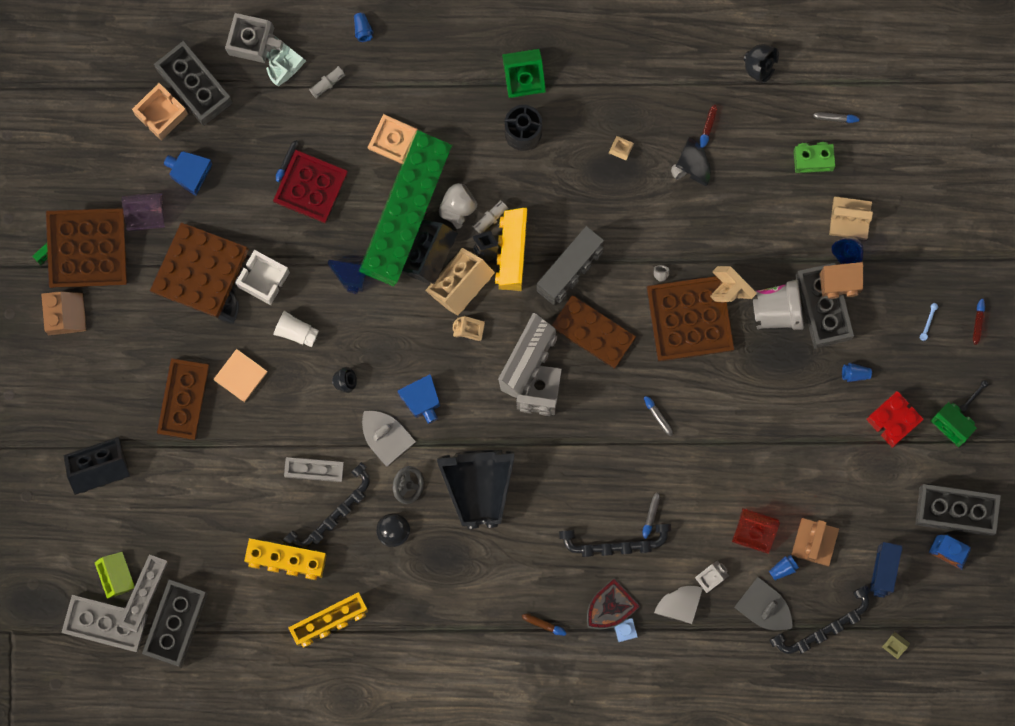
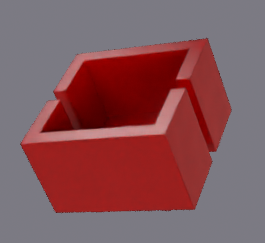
(895, 418)

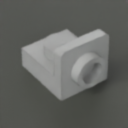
(712, 576)

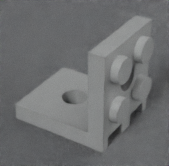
(543, 400)

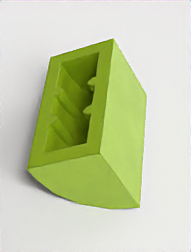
(114, 575)

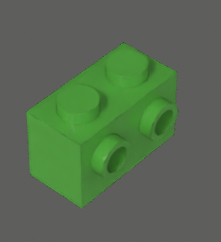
(814, 158)

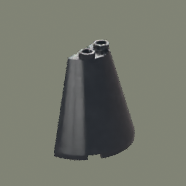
(478, 485)

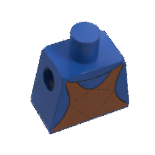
(950, 550)

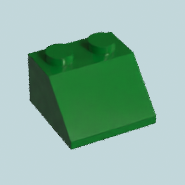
(524, 73)
(954, 424)

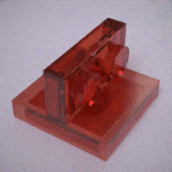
(756, 531)

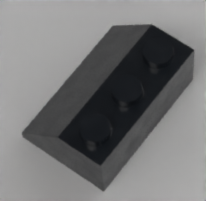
(429, 251)
(96, 466)

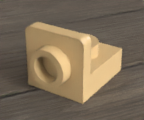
(468, 328)

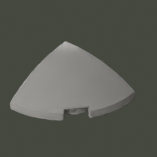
(680, 604)

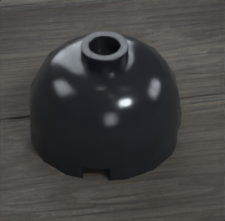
(760, 62)

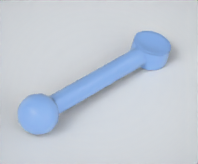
(924, 336)

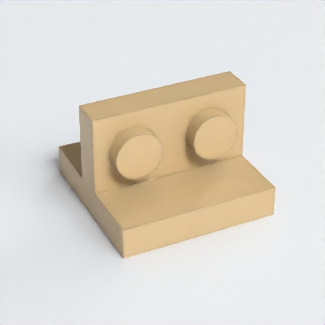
(850, 218)
(732, 286)

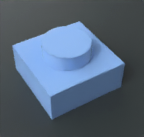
(625, 630)

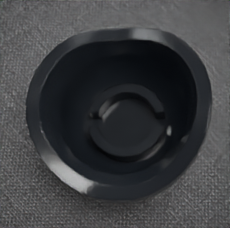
(393, 530)

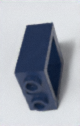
(885, 569)

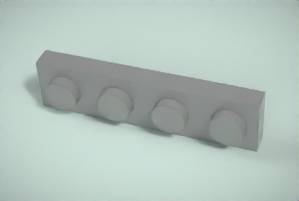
(143, 593)

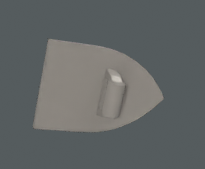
(385, 436)

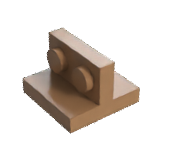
(815, 542)

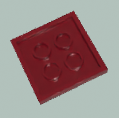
(310, 186)

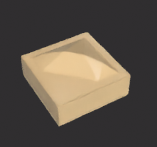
(621, 148)

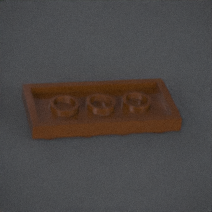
(593, 332)
(183, 399)

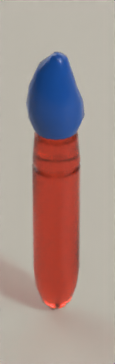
(708, 126)
(978, 321)

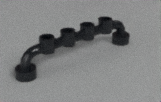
(330, 522)
(607, 549)
(820, 635)

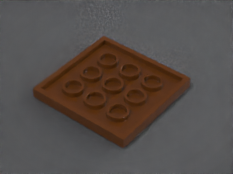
(86, 247)
(199, 270)
(688, 319)

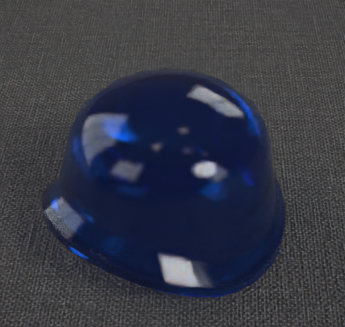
(848, 250)

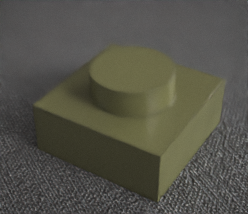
(896, 645)

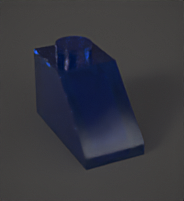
(348, 275)

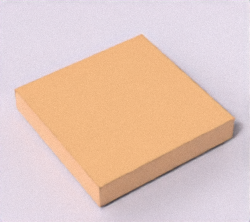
(392, 138)
(240, 375)

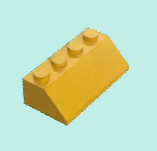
(512, 251)

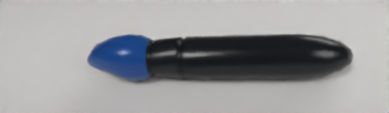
(281, 172)

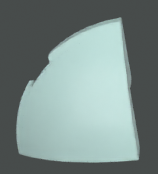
(283, 64)

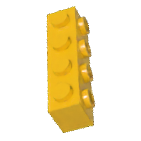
(285, 558)
(328, 619)

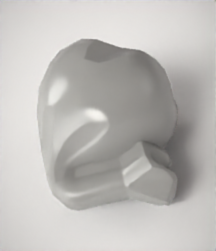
(457, 204)

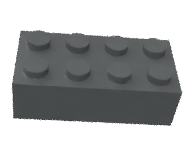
(193, 83)
(570, 265)
(826, 317)
(957, 510)
(175, 623)

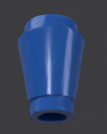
(363, 30)
(855, 372)
(784, 568)

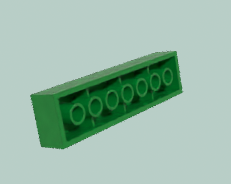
(405, 208)

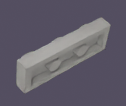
(313, 469)

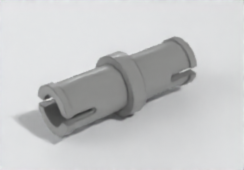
(327, 82)
(490, 217)

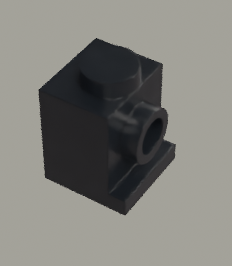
(485, 246)

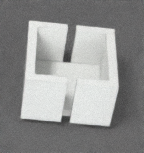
(263, 277)

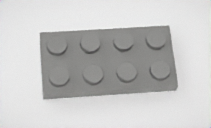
(100, 624)

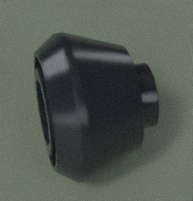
(345, 380)

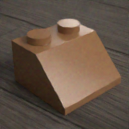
(842, 280)
(63, 312)

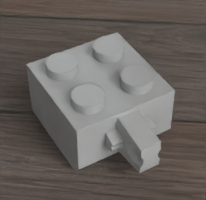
(251, 38)

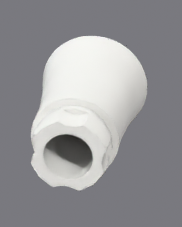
(295, 330)

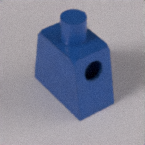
(188, 170)
(421, 398)

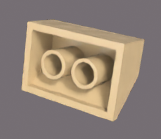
(460, 281)

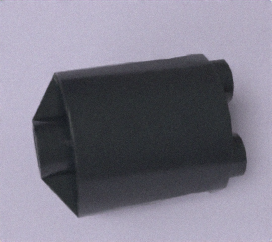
(519, 136)

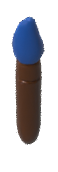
(557, 630)

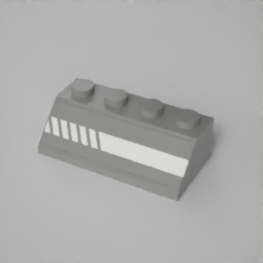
(527, 357)

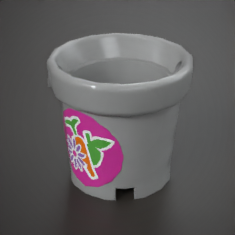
(779, 307)

